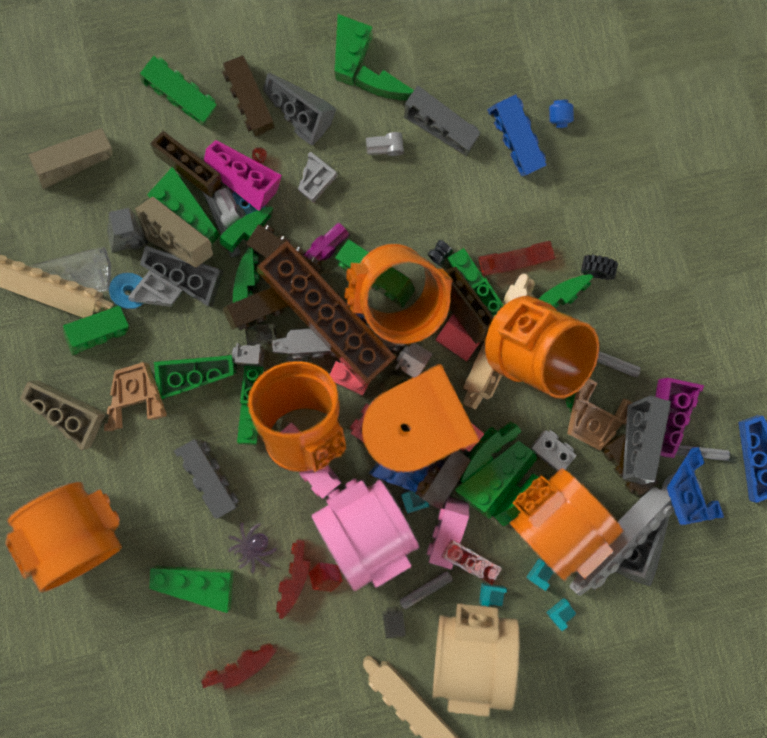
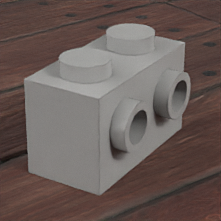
(552, 450)

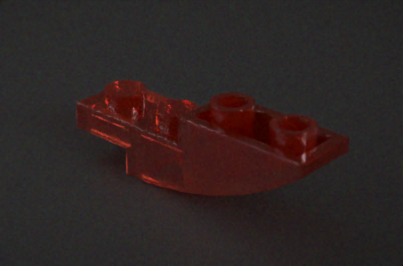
(471, 561)
(292, 586)
(248, 664)

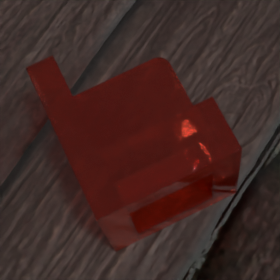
(325, 577)

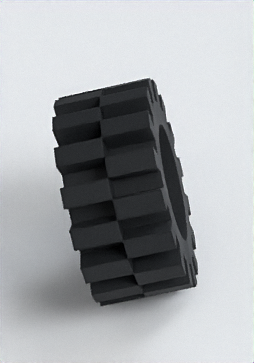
(599, 267)

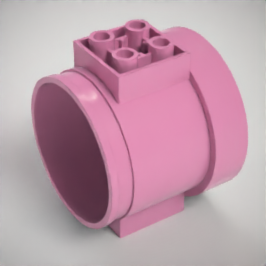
(365, 533)

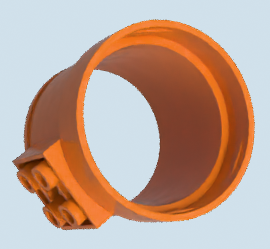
(414, 322)
(541, 347)
(292, 388)
(565, 524)
(63, 535)

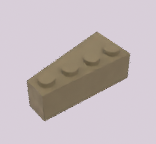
(70, 157)
(172, 233)
(69, 415)

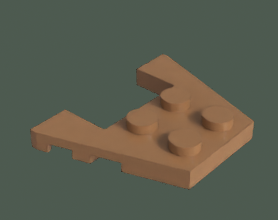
(131, 387)
(592, 423)

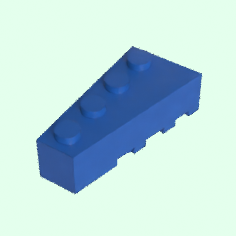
(518, 135)

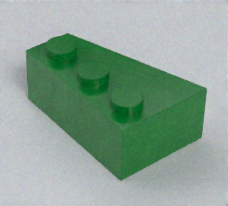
(351, 46)
(95, 329)

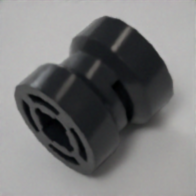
(440, 252)

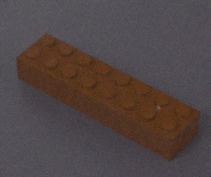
(325, 313)

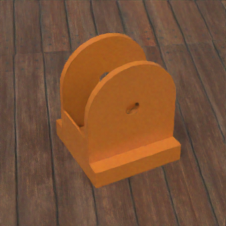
(434, 417)

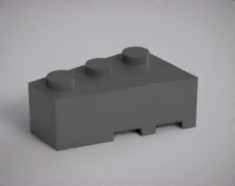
(125, 230)

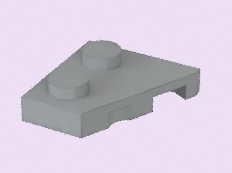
(316, 178)
(155, 291)

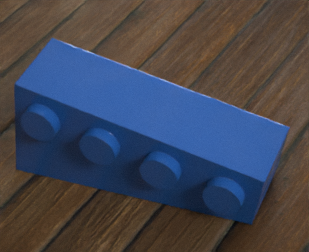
(754, 448)

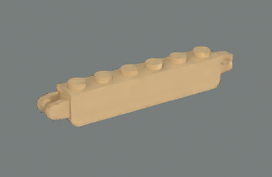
(51, 289)
(482, 378)
(406, 700)

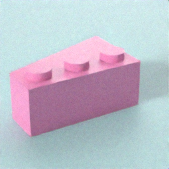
(451, 525)

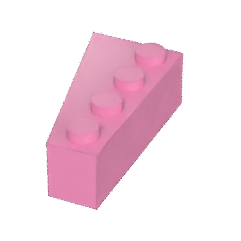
(324, 479)

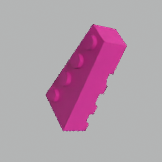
(242, 174)

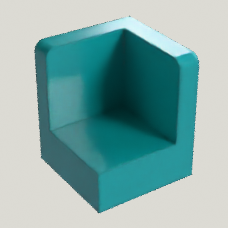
(413, 502)
(540, 574)
(492, 594)
(561, 613)

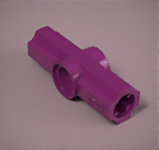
(326, 244)

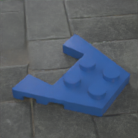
(407, 480)
(687, 495)

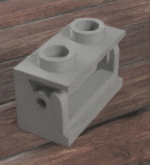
(248, 355)
(413, 359)

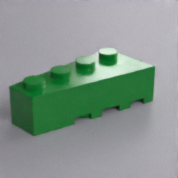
(178, 91)
(177, 198)
(390, 282)
(186, 374)
(496, 480)
(198, 585)

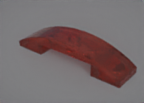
(516, 259)

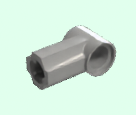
(390, 144)
(230, 210)

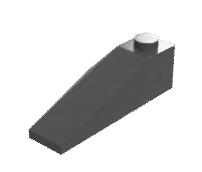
(303, 109)
(645, 557)

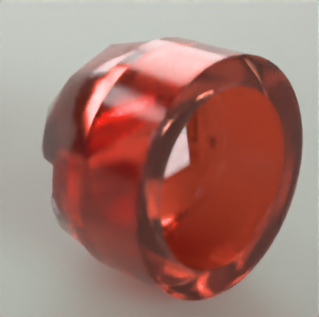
(261, 153)

